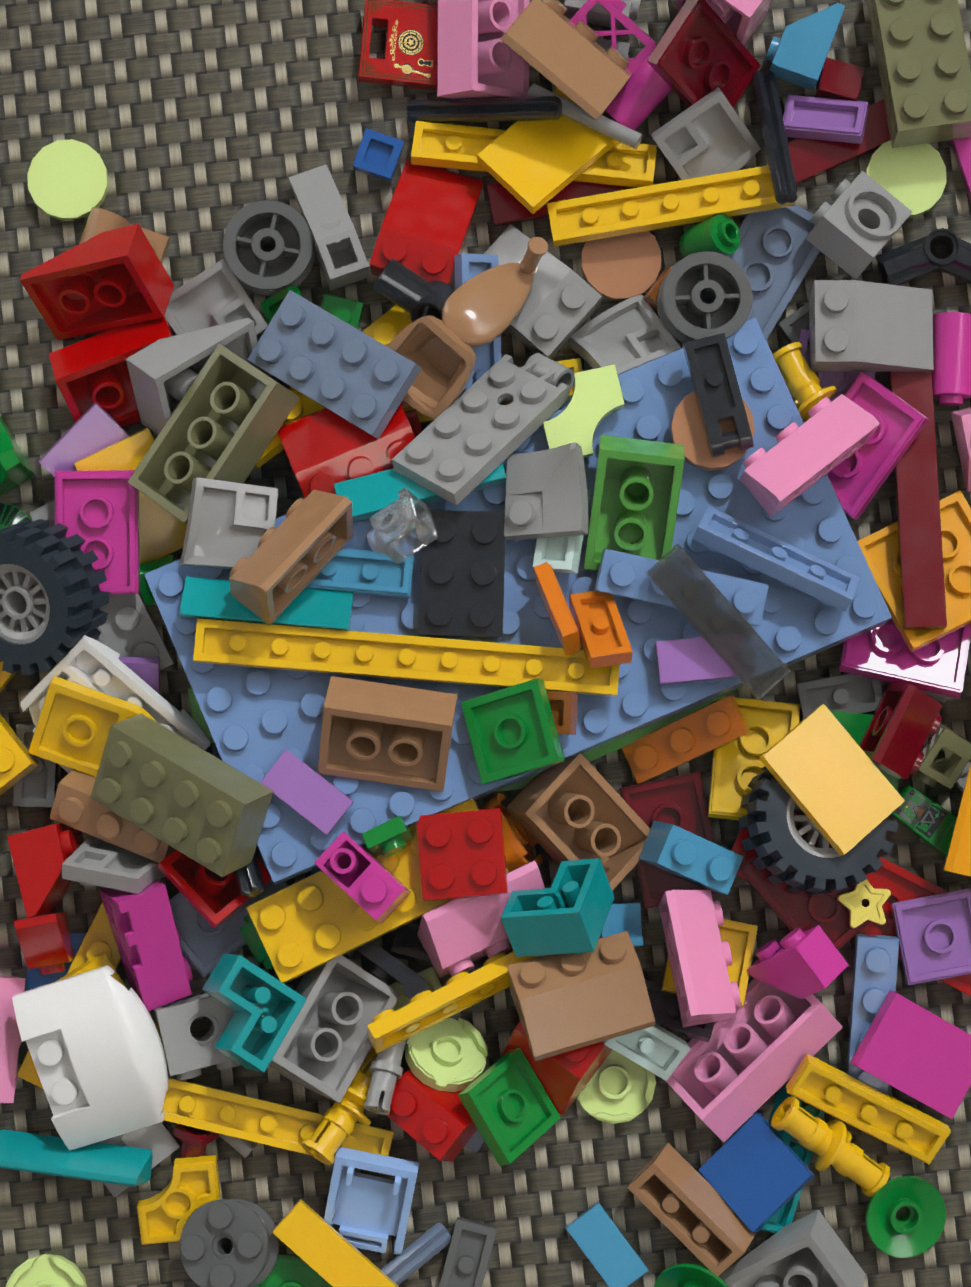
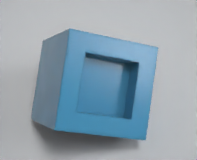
(624, 918)

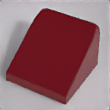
(840, 80)

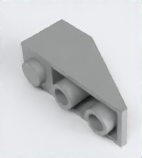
(330, 226)

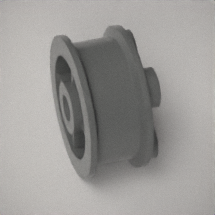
(266, 224)
(707, 275)
(207, 1238)

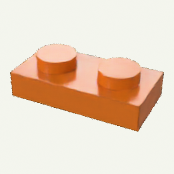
(600, 629)

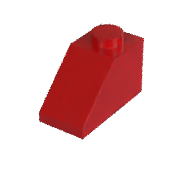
(45, 942)

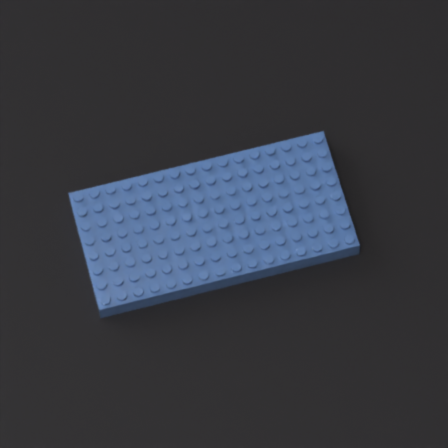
(265, 711)

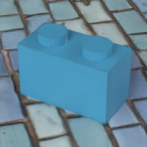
(690, 857)

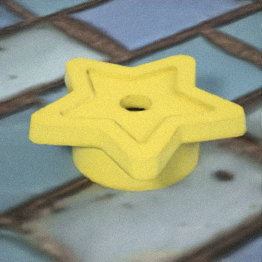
(859, 913)

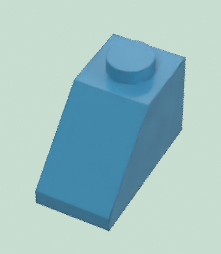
(804, 47)

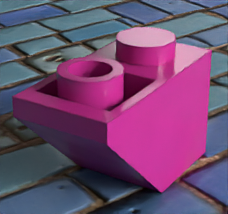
(362, 877)
(799, 963)

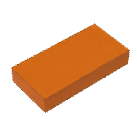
(557, 608)

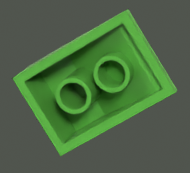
(634, 498)

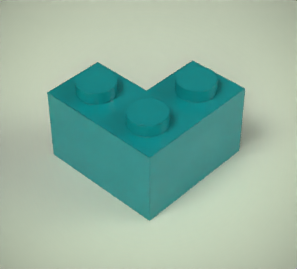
(563, 916)
(261, 1008)

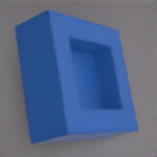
(378, 155)

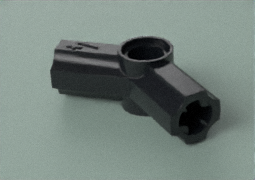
(916, 260)
(412, 291)

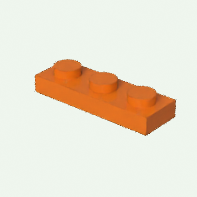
(685, 739)

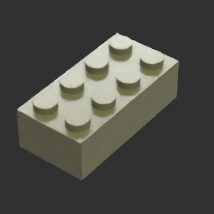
(922, 69)
(214, 431)
(181, 794)

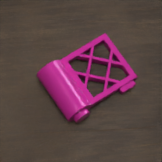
(645, 86)
(951, 358)

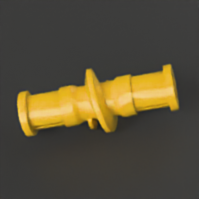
(800, 379)
(341, 1117)
(831, 1144)

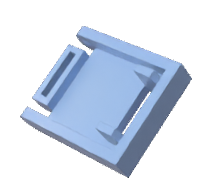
(370, 1205)

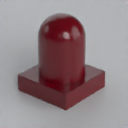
(193, 1140)

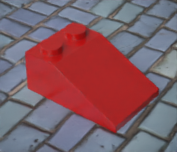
(427, 222)
(100, 284)

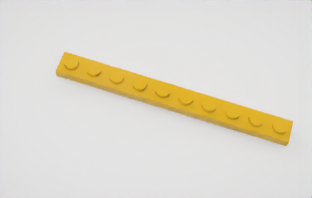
(398, 657)

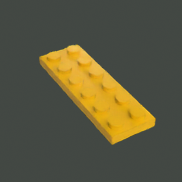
(320, 921)

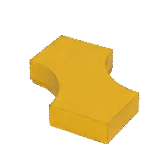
(192, 1185)

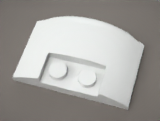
(99, 668)
(94, 1056)

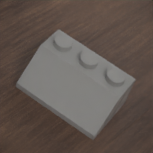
(331, 1029)

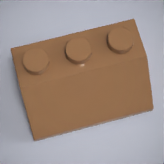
(568, 55)
(292, 554)
(386, 733)
(581, 818)
(580, 997)

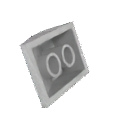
(556, 302)
(870, 327)
(171, 364)
(798, 1256)

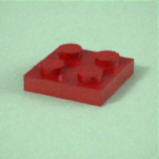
(462, 854)

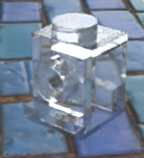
(402, 527)

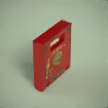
(409, 48)

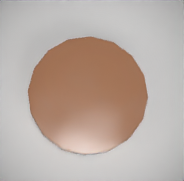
(621, 265)
(689, 431)

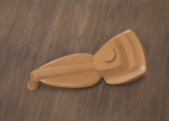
(470, 318)

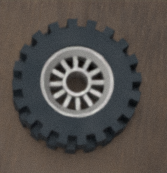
(58, 593)
(796, 860)

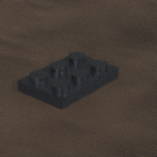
(463, 576)

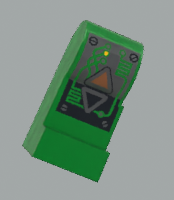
(926, 819)

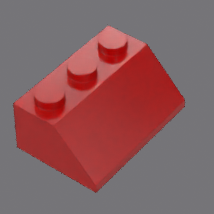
(99, 371)
(333, 450)

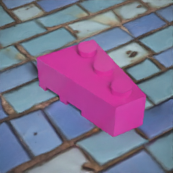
(148, 944)

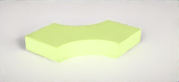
(594, 397)

